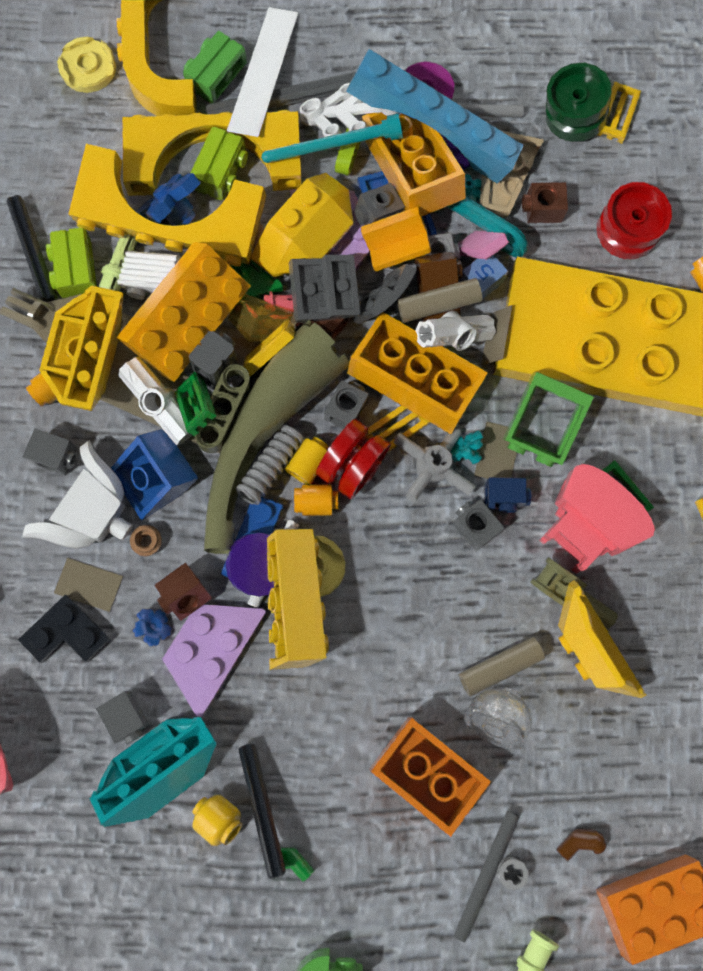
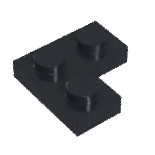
(63, 624)

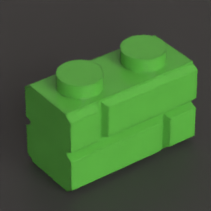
(215, 66)

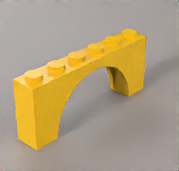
(155, 140)
(101, 204)

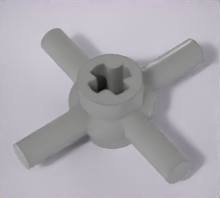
(427, 471)

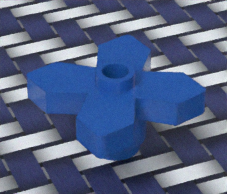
(171, 201)

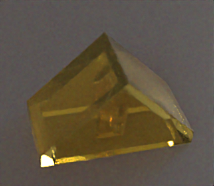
(257, 318)

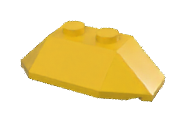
(305, 225)
(83, 347)
(594, 646)

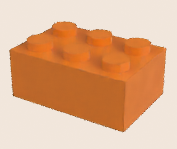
(429, 776)
(655, 908)

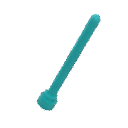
(389, 128)

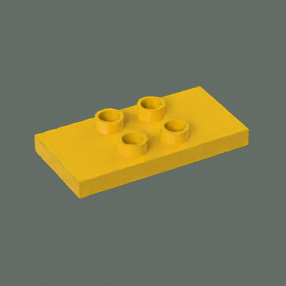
(605, 335)

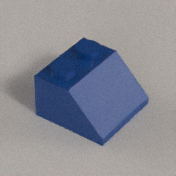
(153, 472)

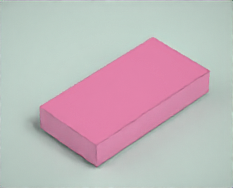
(482, 244)

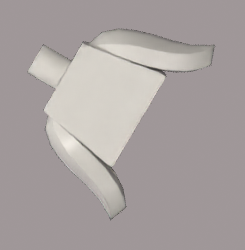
(88, 509)

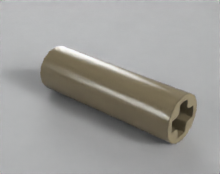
(439, 300)
(501, 666)

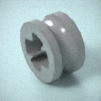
(507, 882)

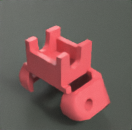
(598, 517)

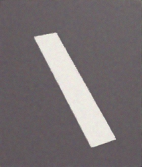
(262, 72)

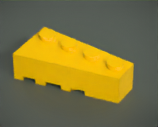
(295, 599)

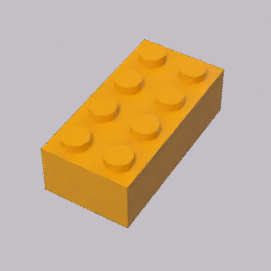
(418, 165)
(183, 310)
(422, 379)

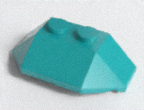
(153, 771)

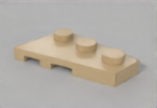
(502, 196)

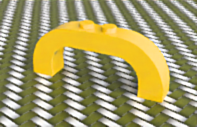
(151, 91)

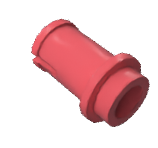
(282, 301)

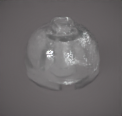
(501, 717)

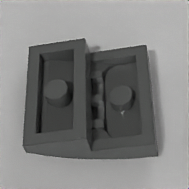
(324, 288)
(384, 296)

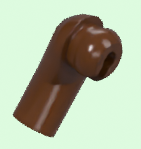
(582, 840)

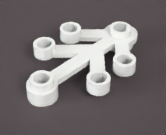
(315, 112)

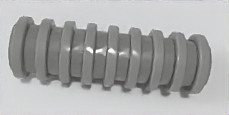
(269, 465)

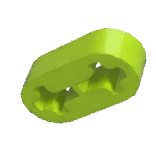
(346, 158)

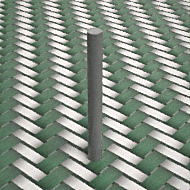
(485, 876)

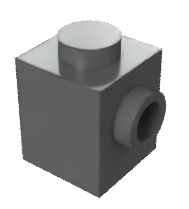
(378, 204)

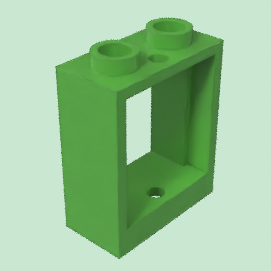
(558, 389)

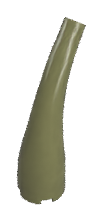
(279, 392)

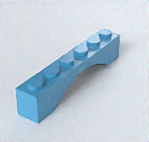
(391, 88)

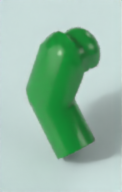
(296, 862)

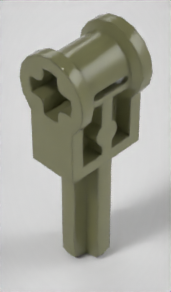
(554, 583)

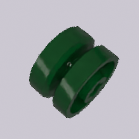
(578, 101)

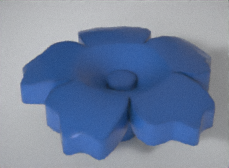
(152, 625)

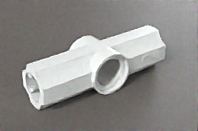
(455, 330)
(145, 387)

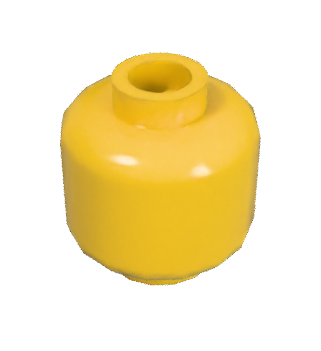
(216, 820)

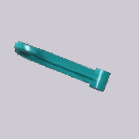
(492, 223)

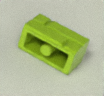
(219, 162)
(71, 261)

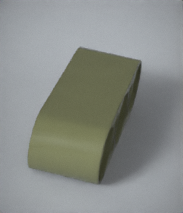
(224, 394)

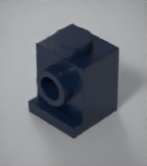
(506, 494)

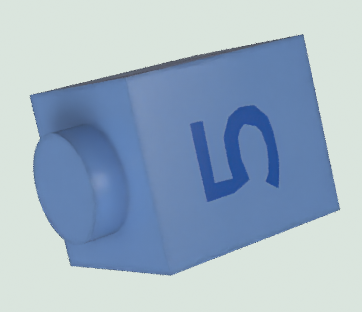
(488, 272)

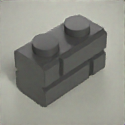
(213, 357)

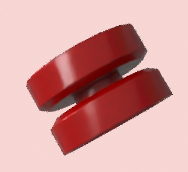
(634, 220)
(349, 456)

